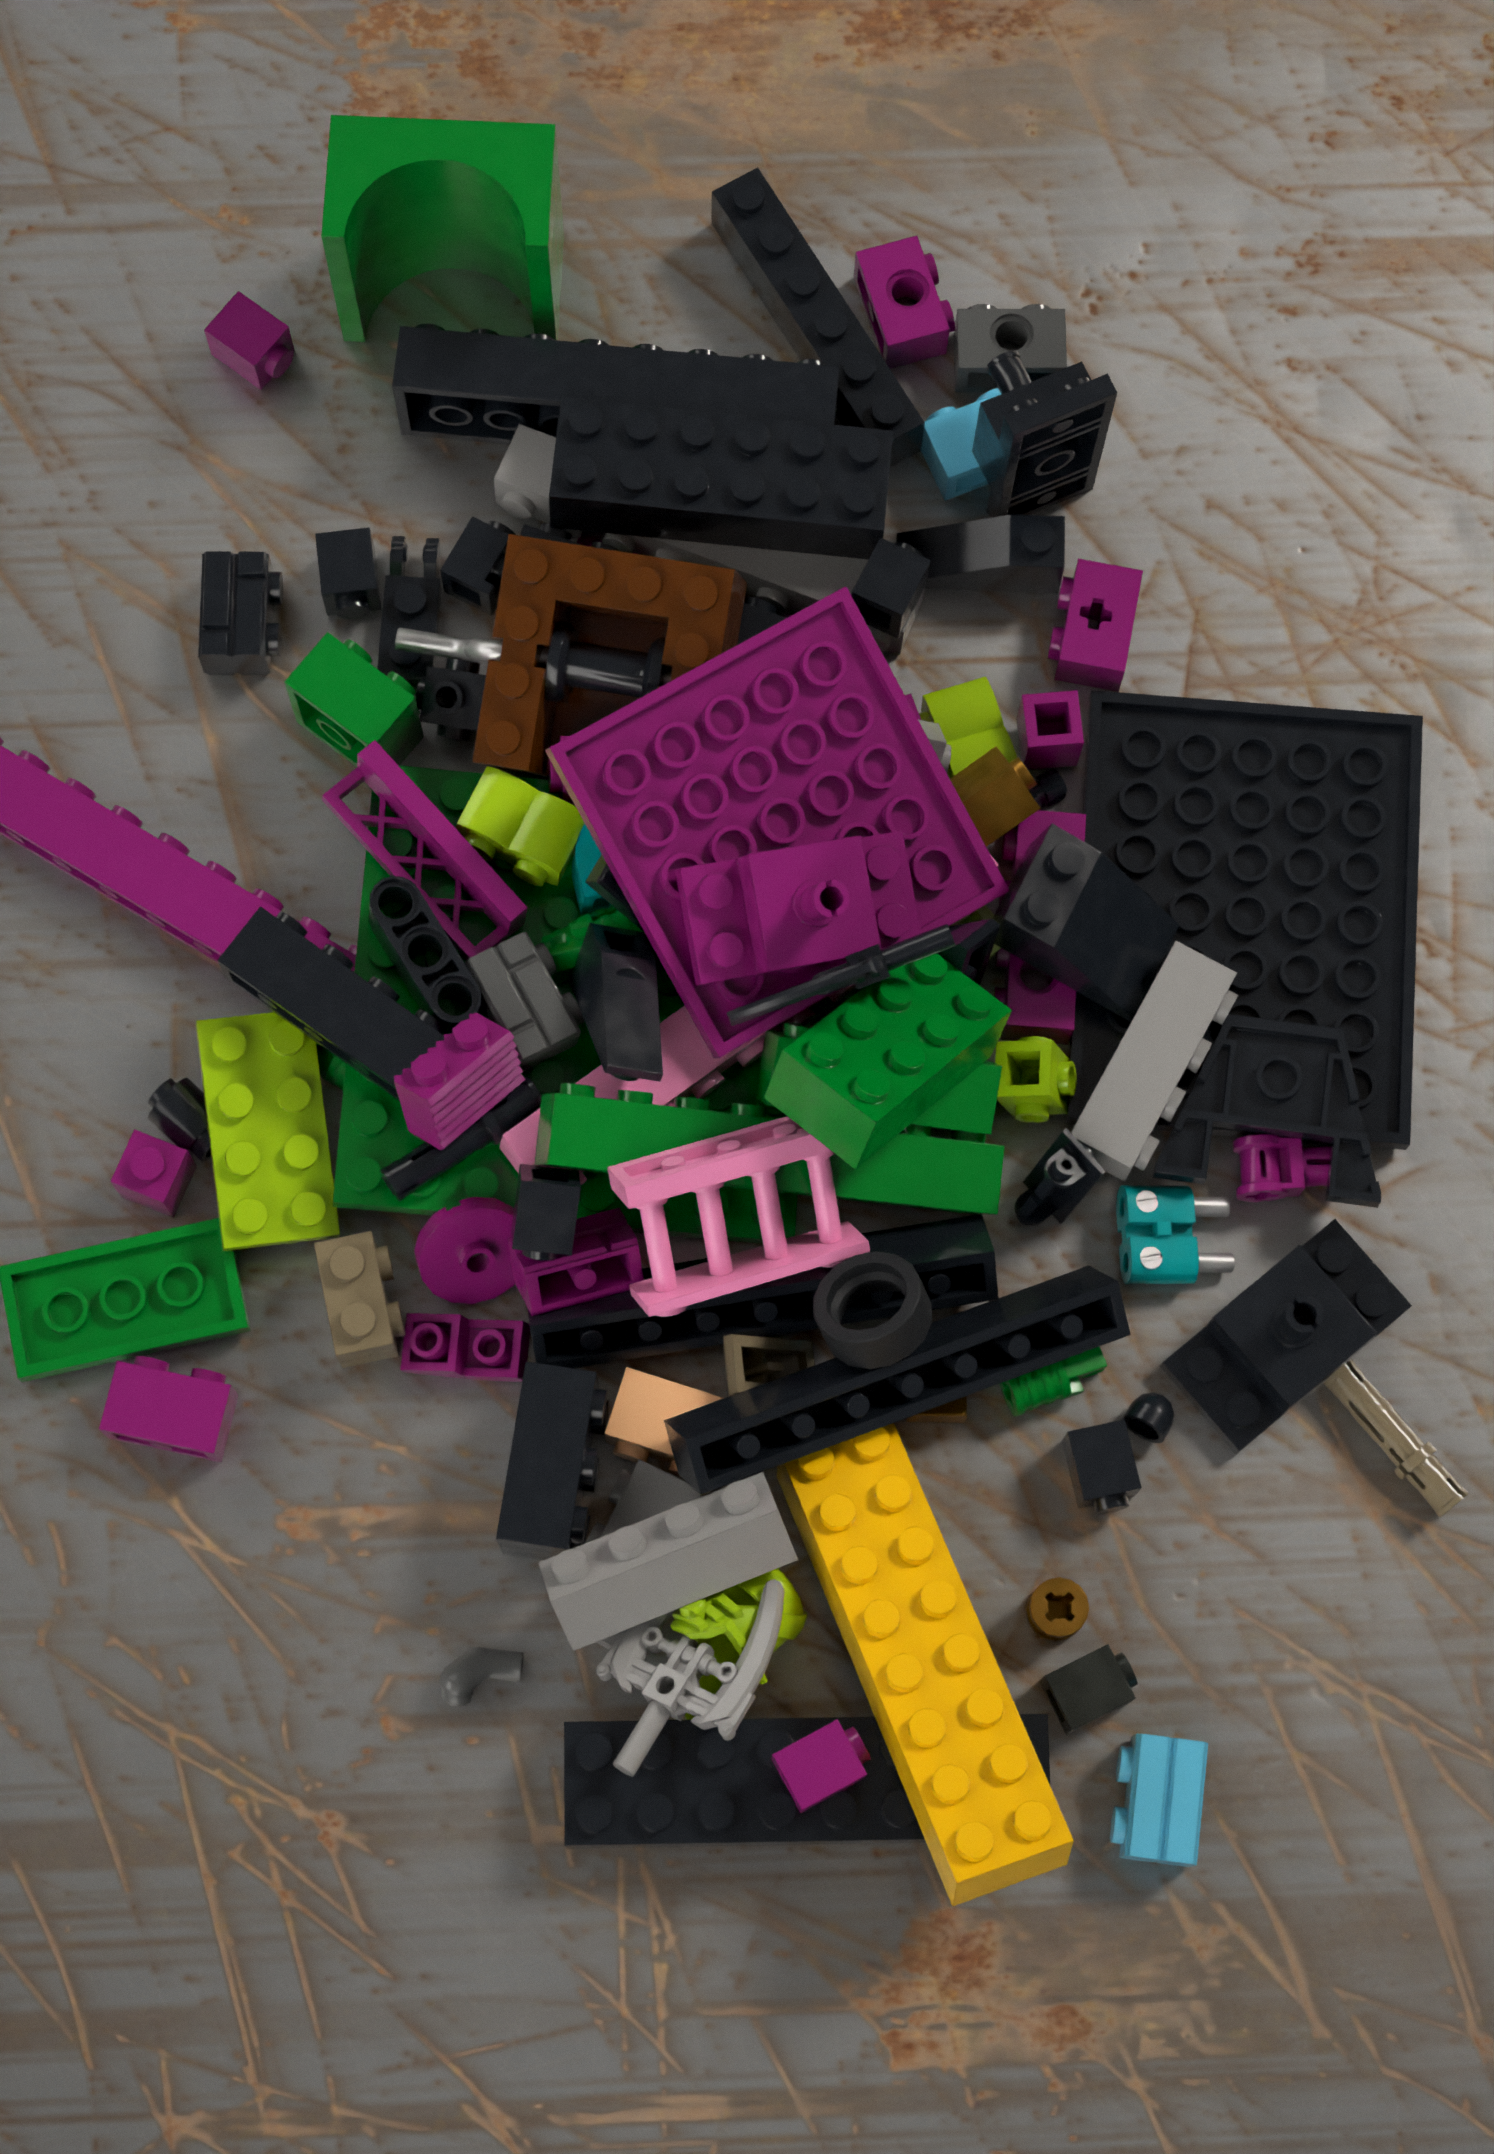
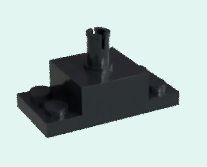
(1041, 435)
(1285, 1335)

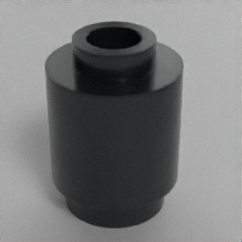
(181, 1116)

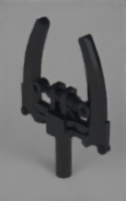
(861, 969)

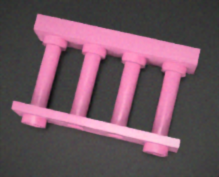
(703, 1170)

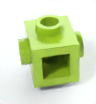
(1034, 1061)

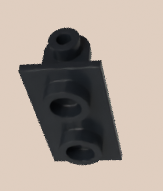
(1058, 1181)

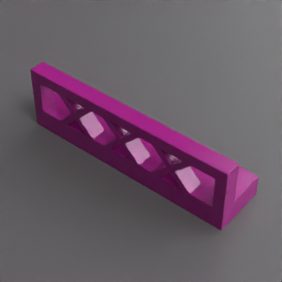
(439, 838)

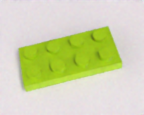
(266, 1132)

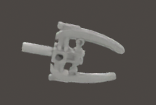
(675, 1686)

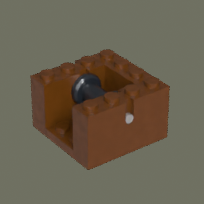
(589, 623)

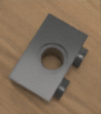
(983, 326)

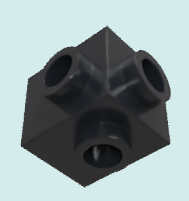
(452, 698)

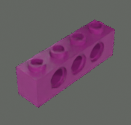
(1051, 1009)

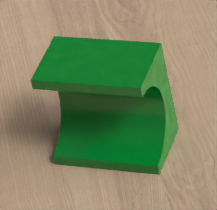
(438, 198)

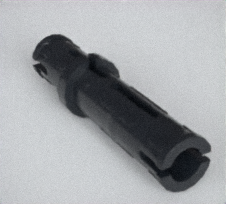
(428, 1162)

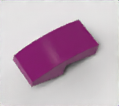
(465, 1347)

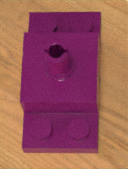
(796, 906)

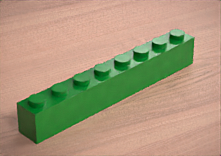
(908, 1171)

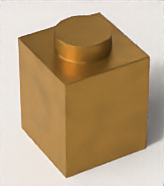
(996, 794)

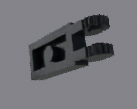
(409, 605)

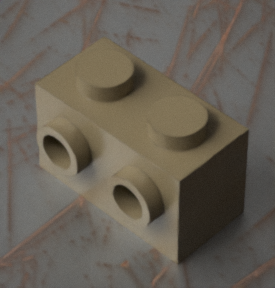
(357, 1299)

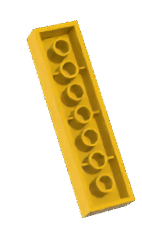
(925, 1666)

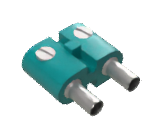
(1159, 1234)

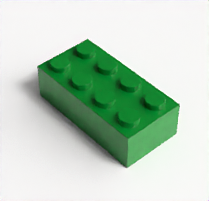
(886, 1056)

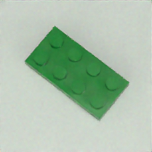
(122, 1300)

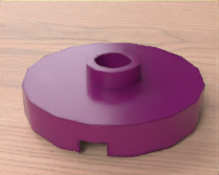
(456, 1235)

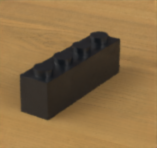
(327, 999)

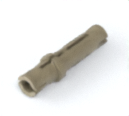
(1403, 1446)

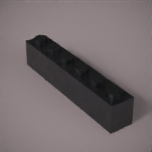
(812, 309)

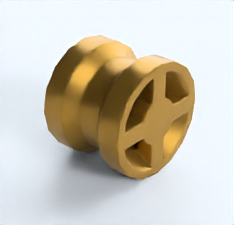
(1049, 1617)

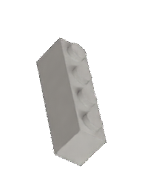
(1152, 1059)
(667, 1561)

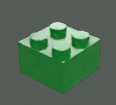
(352, 702)

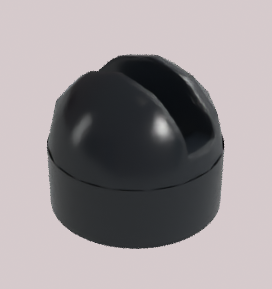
(1150, 1417)

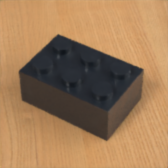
(551, 1461)

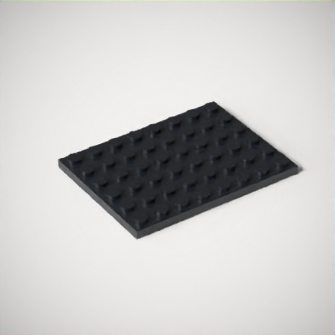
(1279, 855)

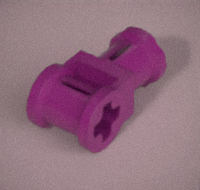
(1278, 1167)

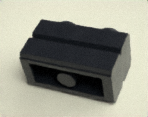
(238, 612)

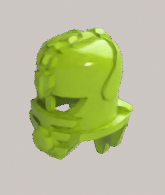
(728, 1618)

